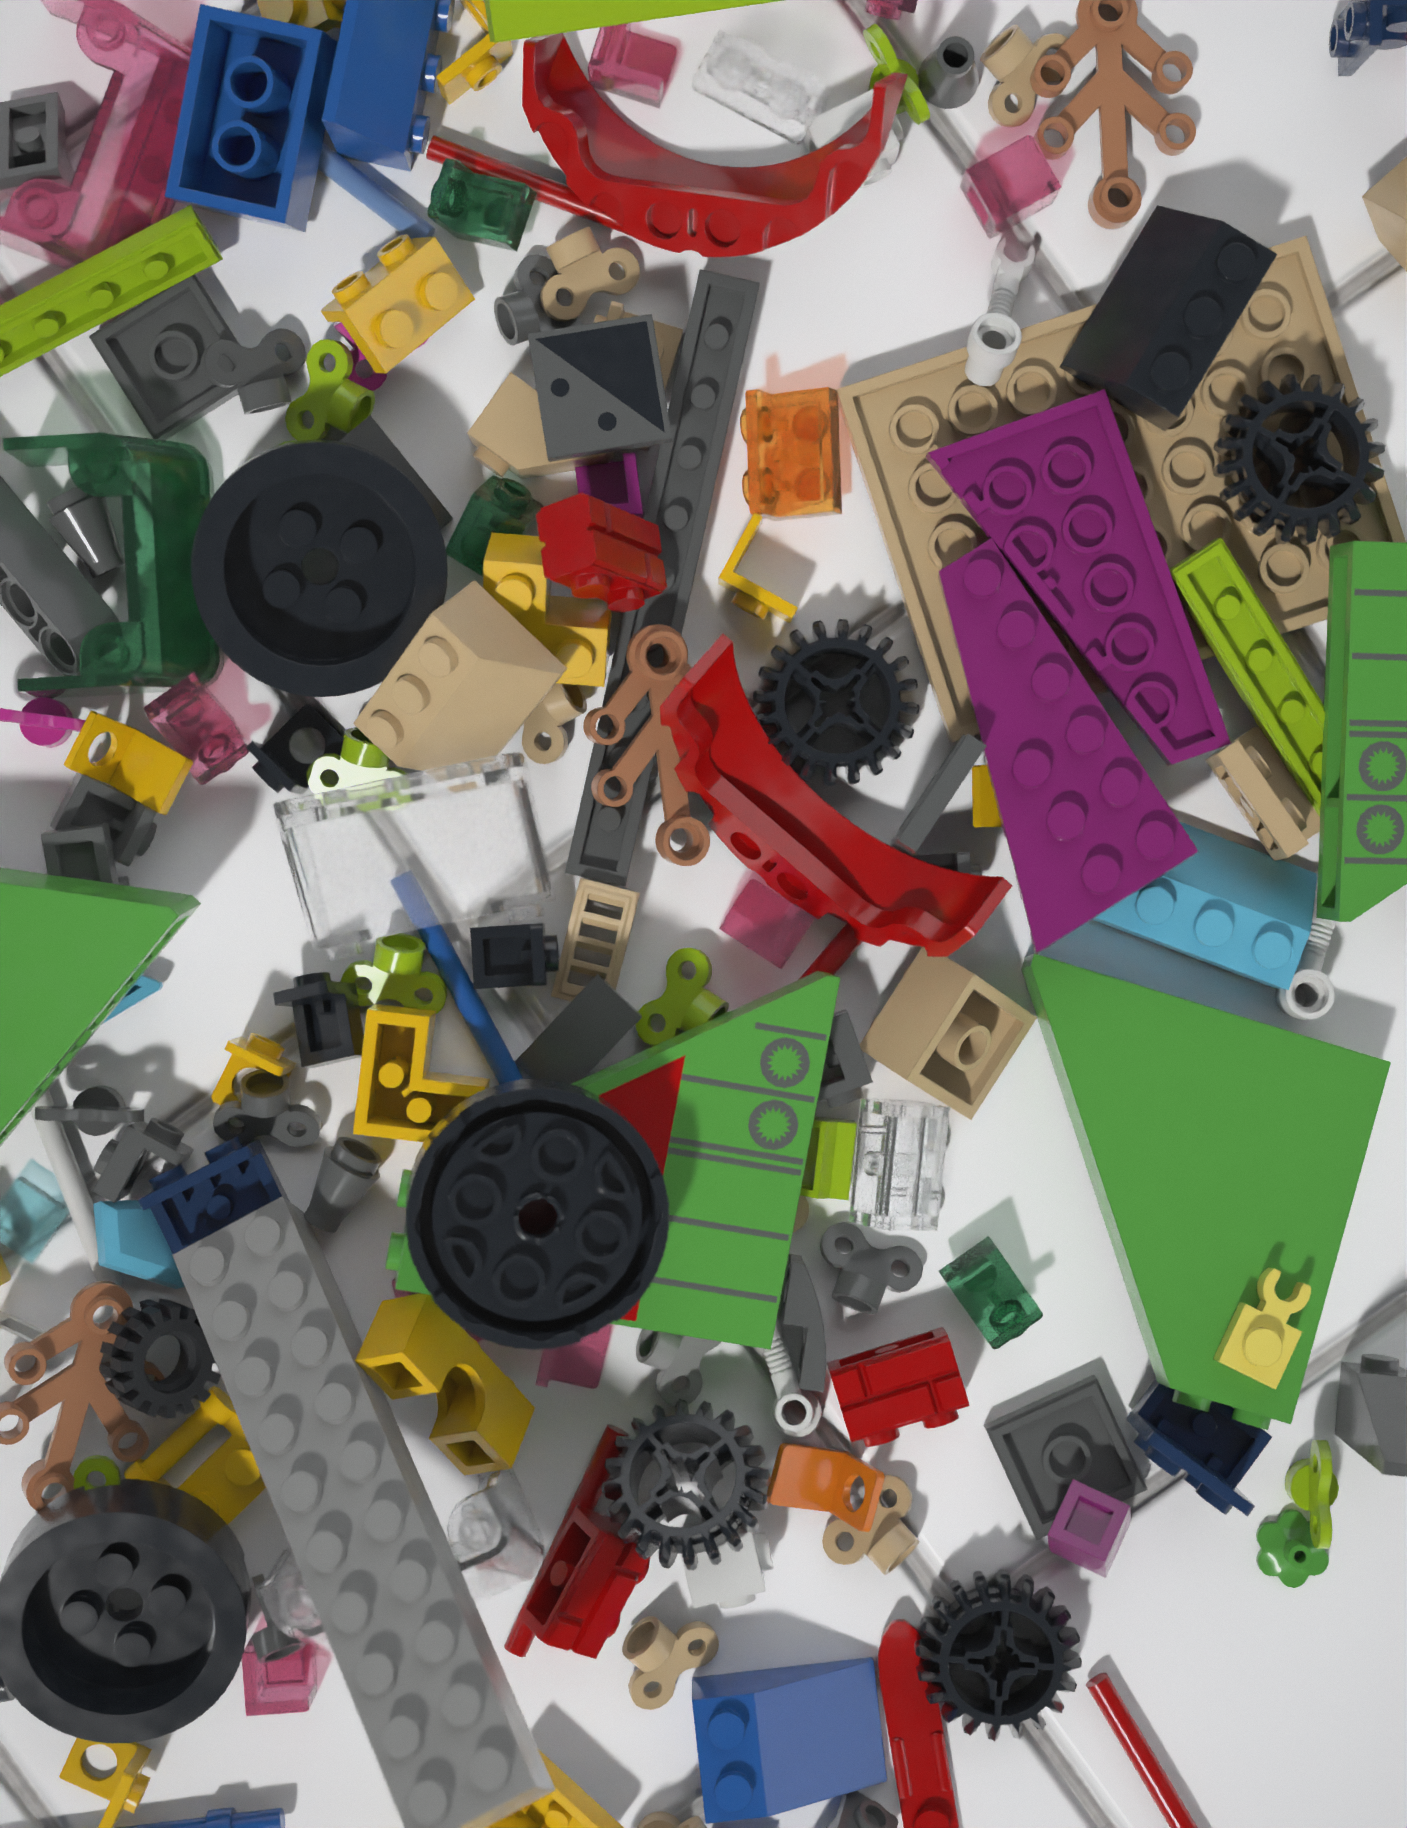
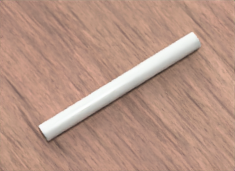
(73, 1188)

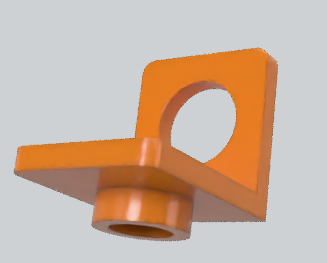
(823, 1481)

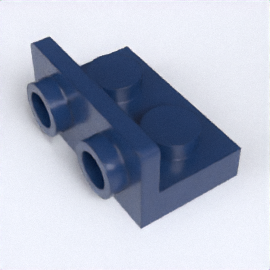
(1364, 29)

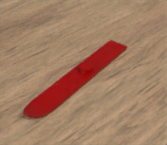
(914, 1733)

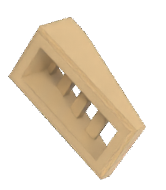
(606, 894)

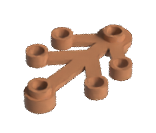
(1112, 93)
(650, 740)
(75, 1387)

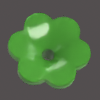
(1279, 1544)

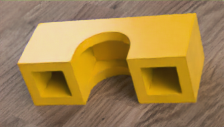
(422, 1352)

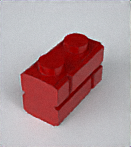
(601, 552)
(899, 1387)
(583, 1585)

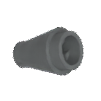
(946, 85)
(87, 529)
(342, 1181)

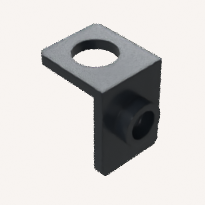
(275, 761)

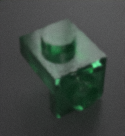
(480, 206)
(495, 507)
(991, 1293)

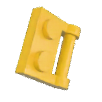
(226, 1478)

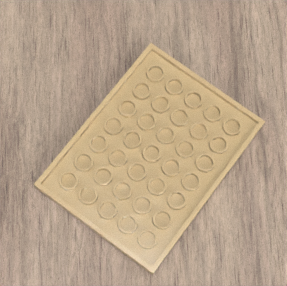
(934, 404)

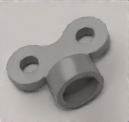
(674, 1357)

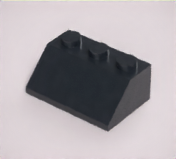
(1168, 313)

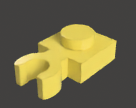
(1259, 1338)

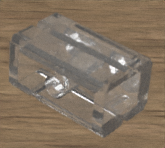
(899, 1164)

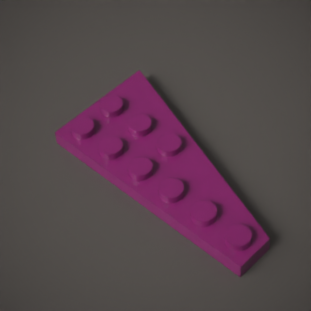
(1081, 539)
(1064, 780)

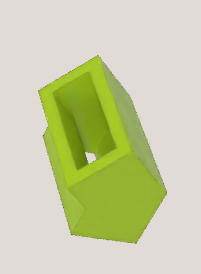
(829, 1159)

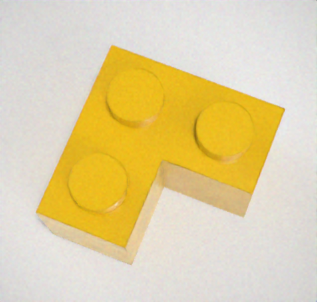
(569, 627)
(395, 1086)

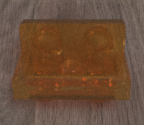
(792, 453)

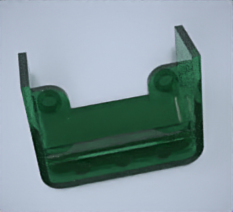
(162, 502)

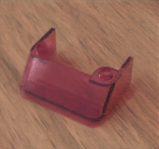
(129, 148)

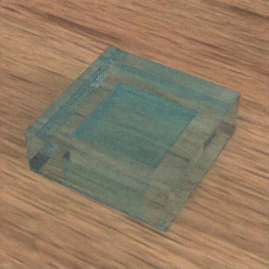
(29, 1219)

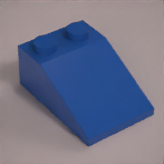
(786, 1737)

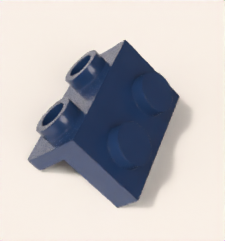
(214, 1195)

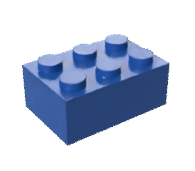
(252, 118)

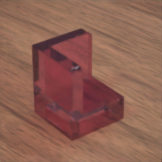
(631, 64)
(1010, 186)
(766, 923)
(576, 1363)
(279, 1685)

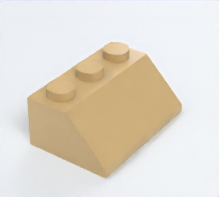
(460, 686)

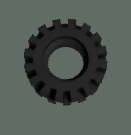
(130, 1351)

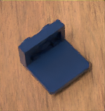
(1202, 1443)

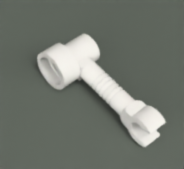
(995, 334)
(1308, 976)
(787, 1389)

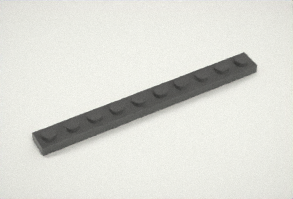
(680, 507)

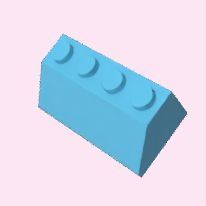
(1226, 910)

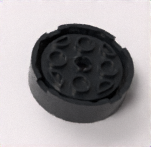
(252, 581)
(524, 1146)
(135, 1668)

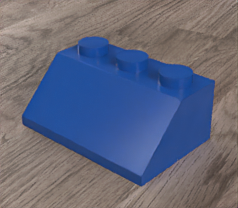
(383, 78)

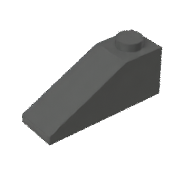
(1374, 1412)

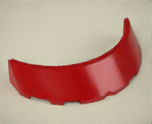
(682, 200)
(797, 837)

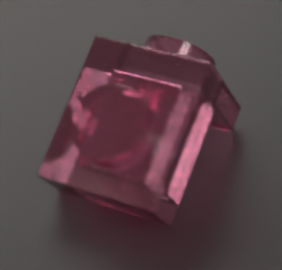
(198, 728)

